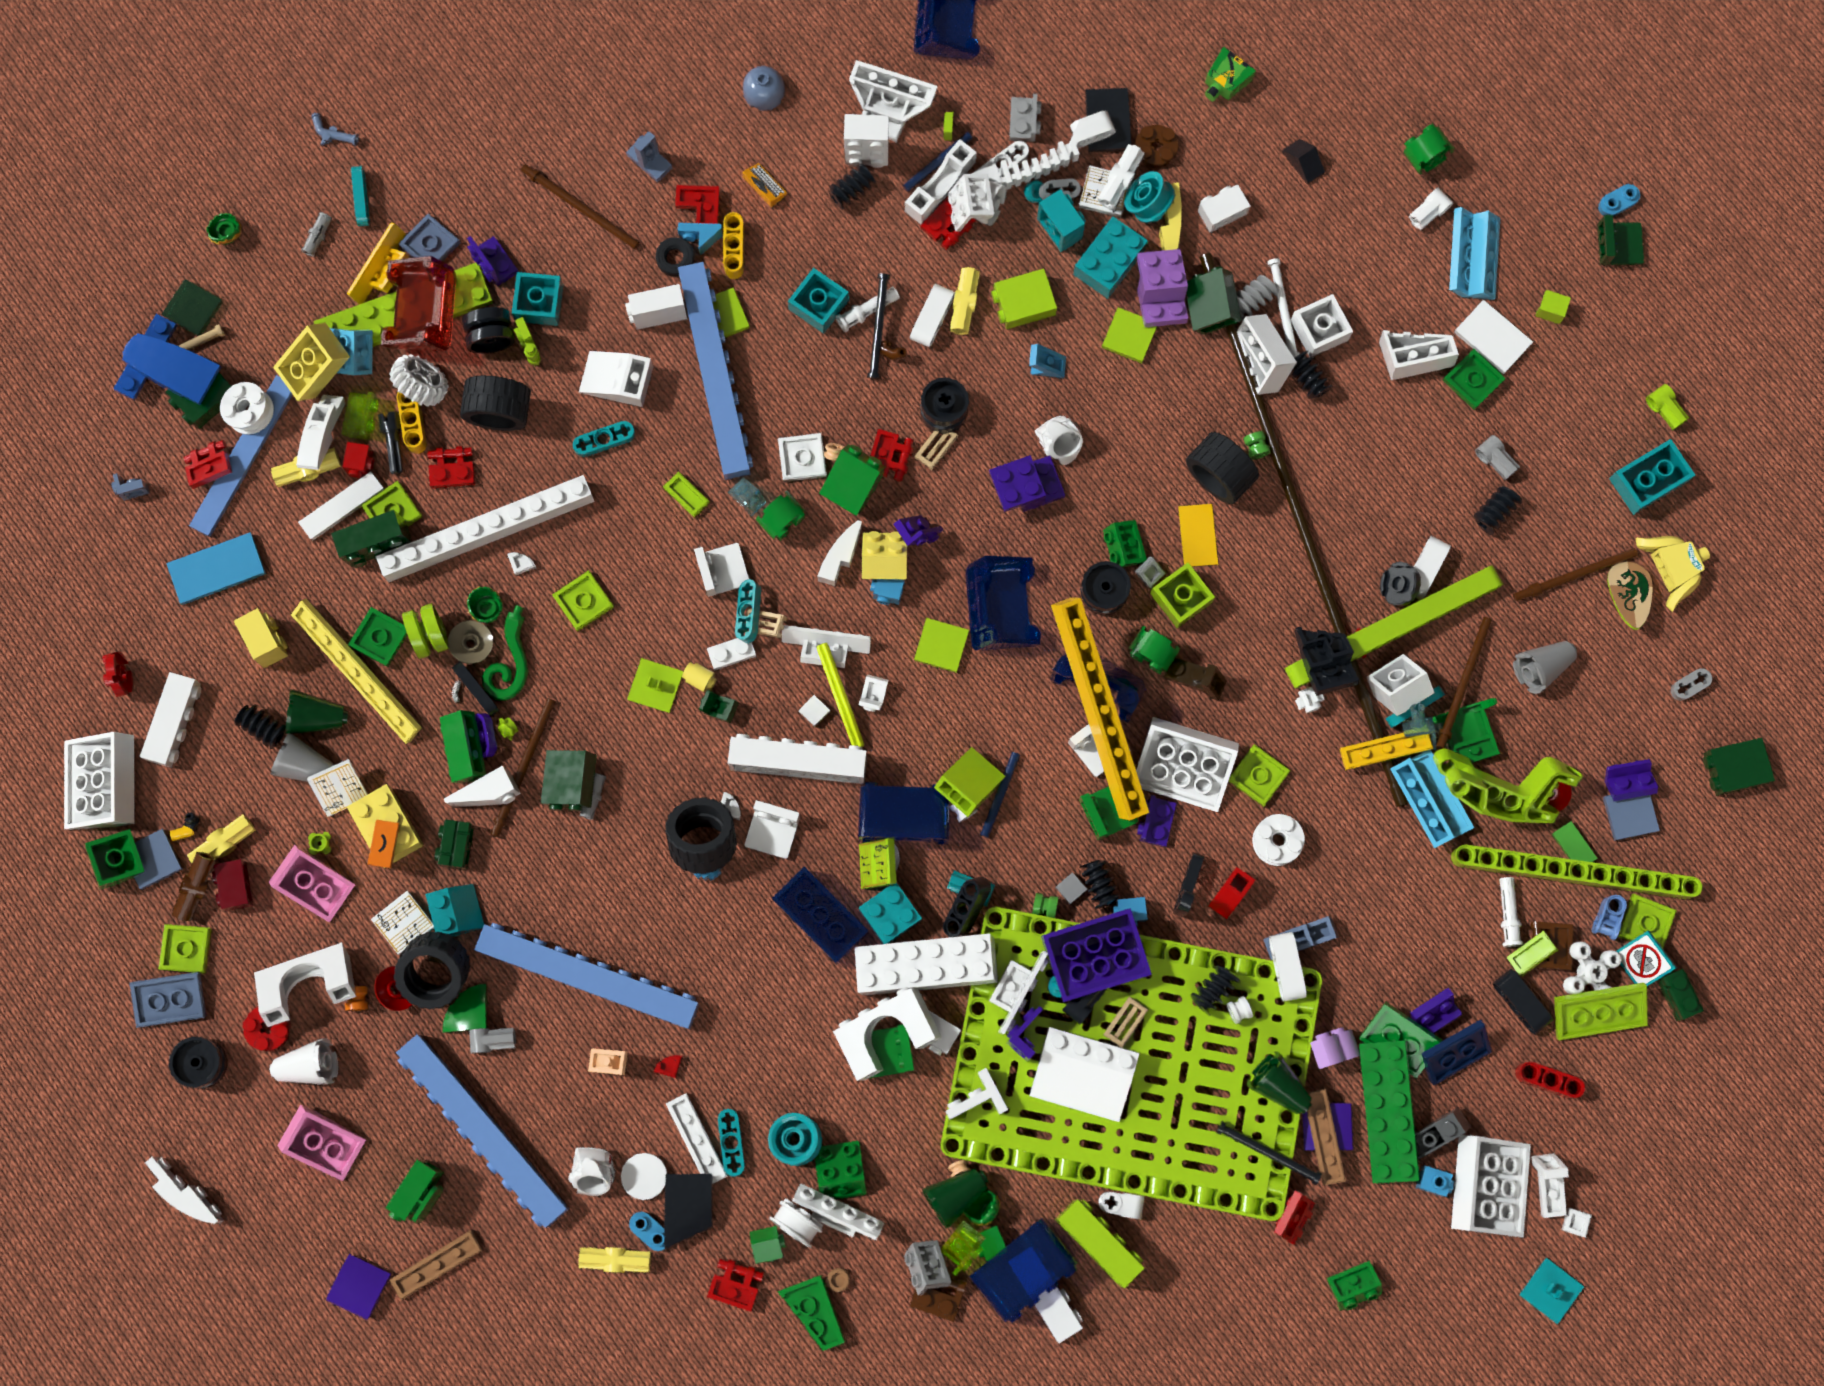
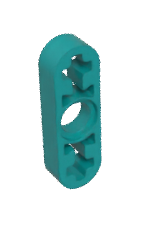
(360, 196)
(617, 428)
(751, 620)
(1394, 720)
(734, 1124)

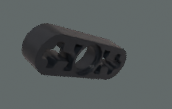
(475, 689)

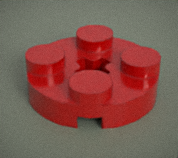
(116, 674)
(263, 1041)

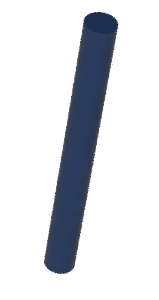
(933, 164)
(1001, 791)

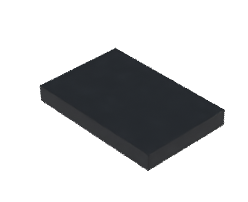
(1117, 104)

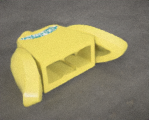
(1677, 564)

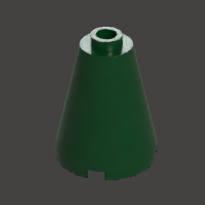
(313, 714)
(1280, 1084)
(955, 1195)

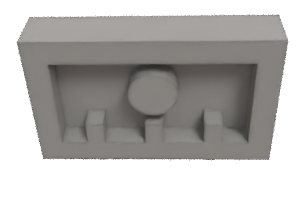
(1023, 118)
(926, 1266)

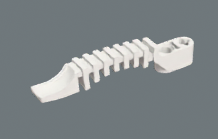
(1085, 131)

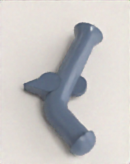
(332, 133)

